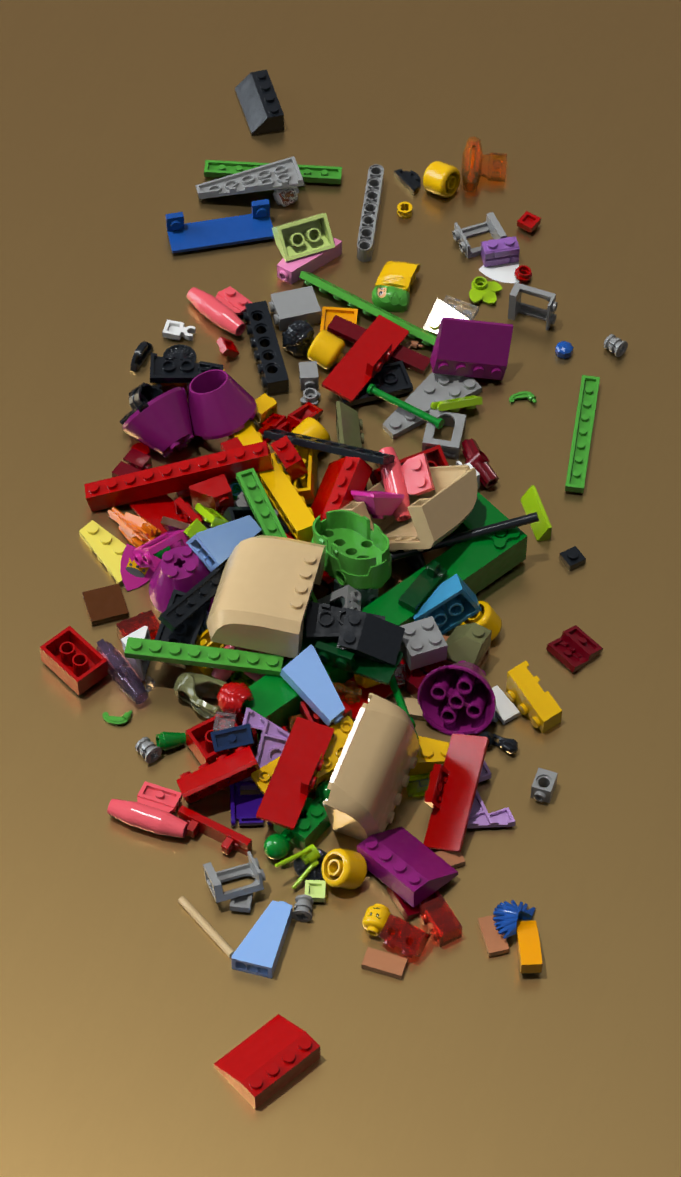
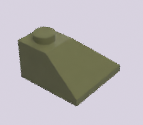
(468, 643)

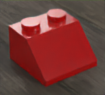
(213, 494)

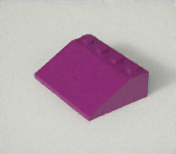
(471, 348)
(405, 864)

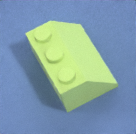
(303, 237)

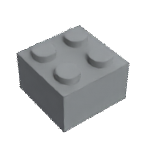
(423, 643)

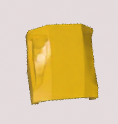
(398, 274)

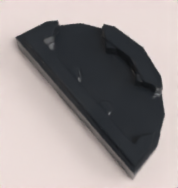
(409, 179)
(140, 355)

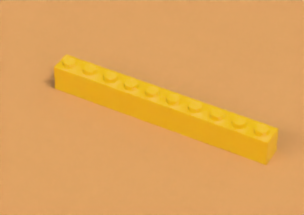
(280, 490)

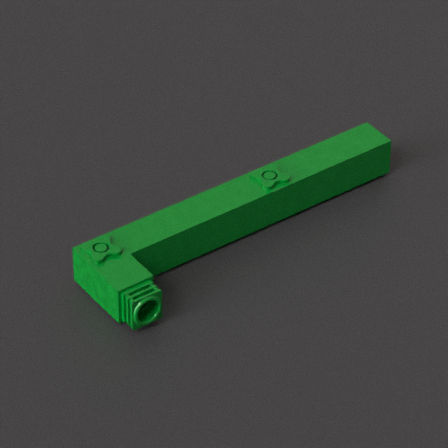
(474, 561)

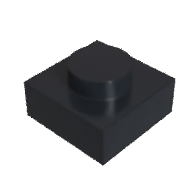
(572, 558)

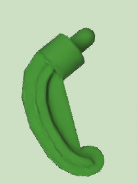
(521, 395)
(117, 720)

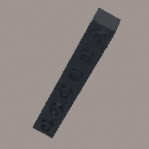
(266, 348)

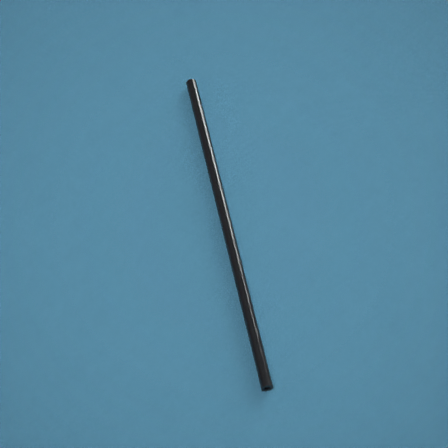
(472, 534)

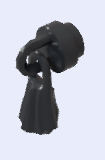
(506, 744)

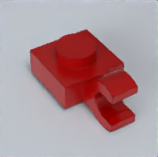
(272, 422)

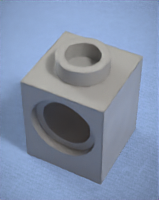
(308, 375)
(548, 780)

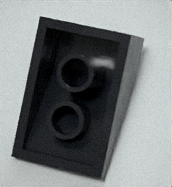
(370, 637)

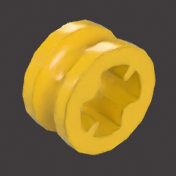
(404, 206)

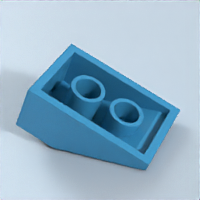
(450, 604)

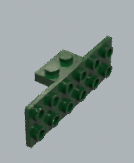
(345, 660)

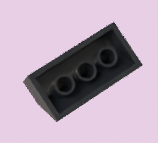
(260, 103)

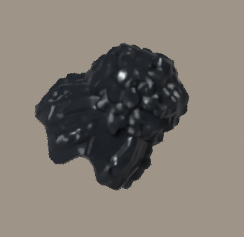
(298, 338)

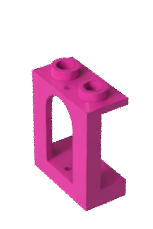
(144, 555)

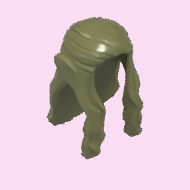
(193, 687)

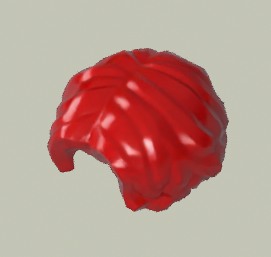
(232, 696)

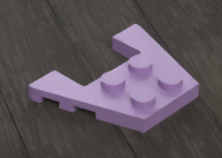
(271, 741)
(479, 815)

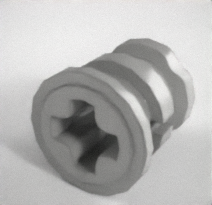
(616, 346)
(149, 750)
(303, 908)

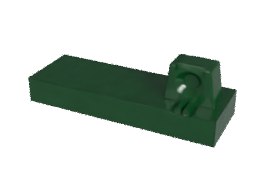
(423, 586)

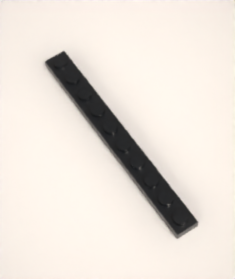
(198, 595)

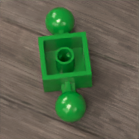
(310, 826)

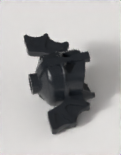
(140, 397)

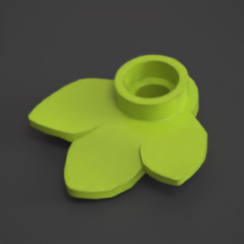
(484, 290)

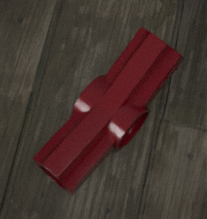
(479, 462)

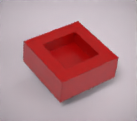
(529, 222)
(227, 347)

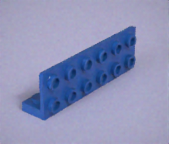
(220, 231)

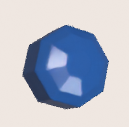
(564, 349)

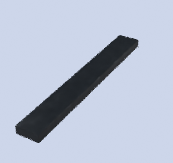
(330, 446)

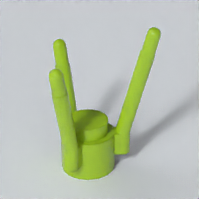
(308, 855)

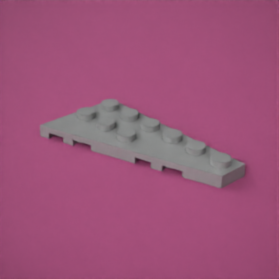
(271, 176)
(433, 389)

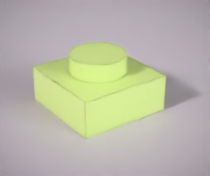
(316, 889)

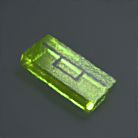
(418, 785)

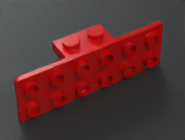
(365, 358)
(157, 507)
(295, 773)
(453, 792)

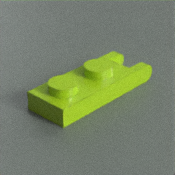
(455, 404)
(210, 515)

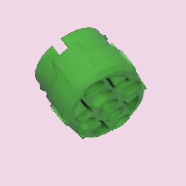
(353, 550)

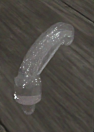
(150, 683)

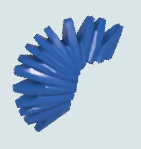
(507, 917)

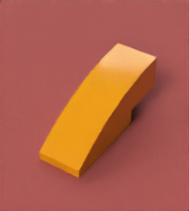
(528, 947)

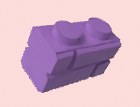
(500, 251)

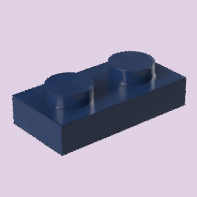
(232, 737)

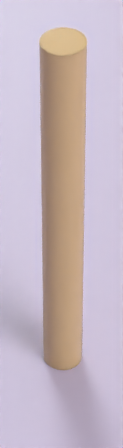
(206, 926)

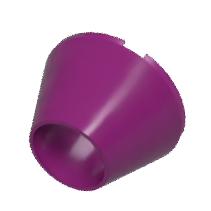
(218, 405)

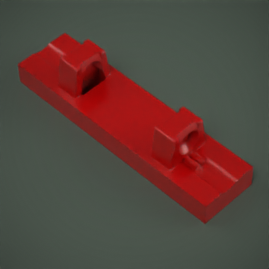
(229, 838)

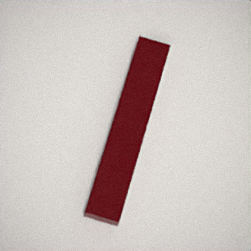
(352, 332)

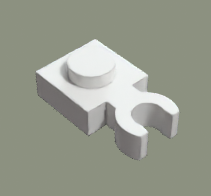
(176, 330)

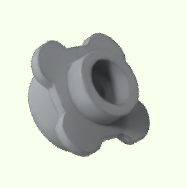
(310, 395)

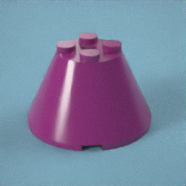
(164, 423)
(177, 570)
(457, 699)

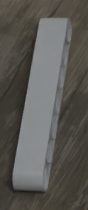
(370, 213)

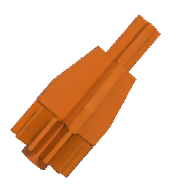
(133, 527)

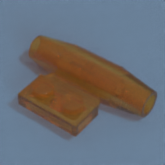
(476, 165)

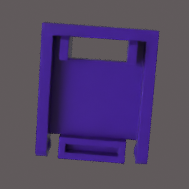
(245, 806)

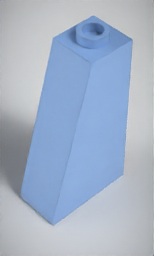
(217, 543)
(314, 686)
(264, 942)

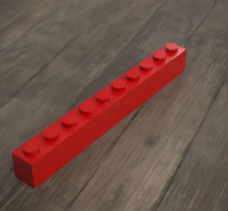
(176, 476)

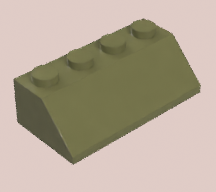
(348, 426)

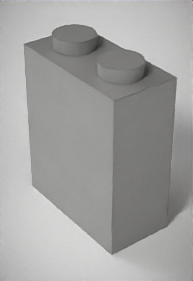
(294, 306)

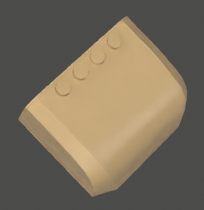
(432, 513)
(266, 594)
(372, 770)

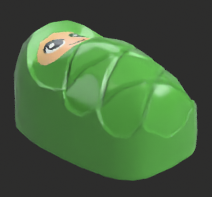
(391, 298)

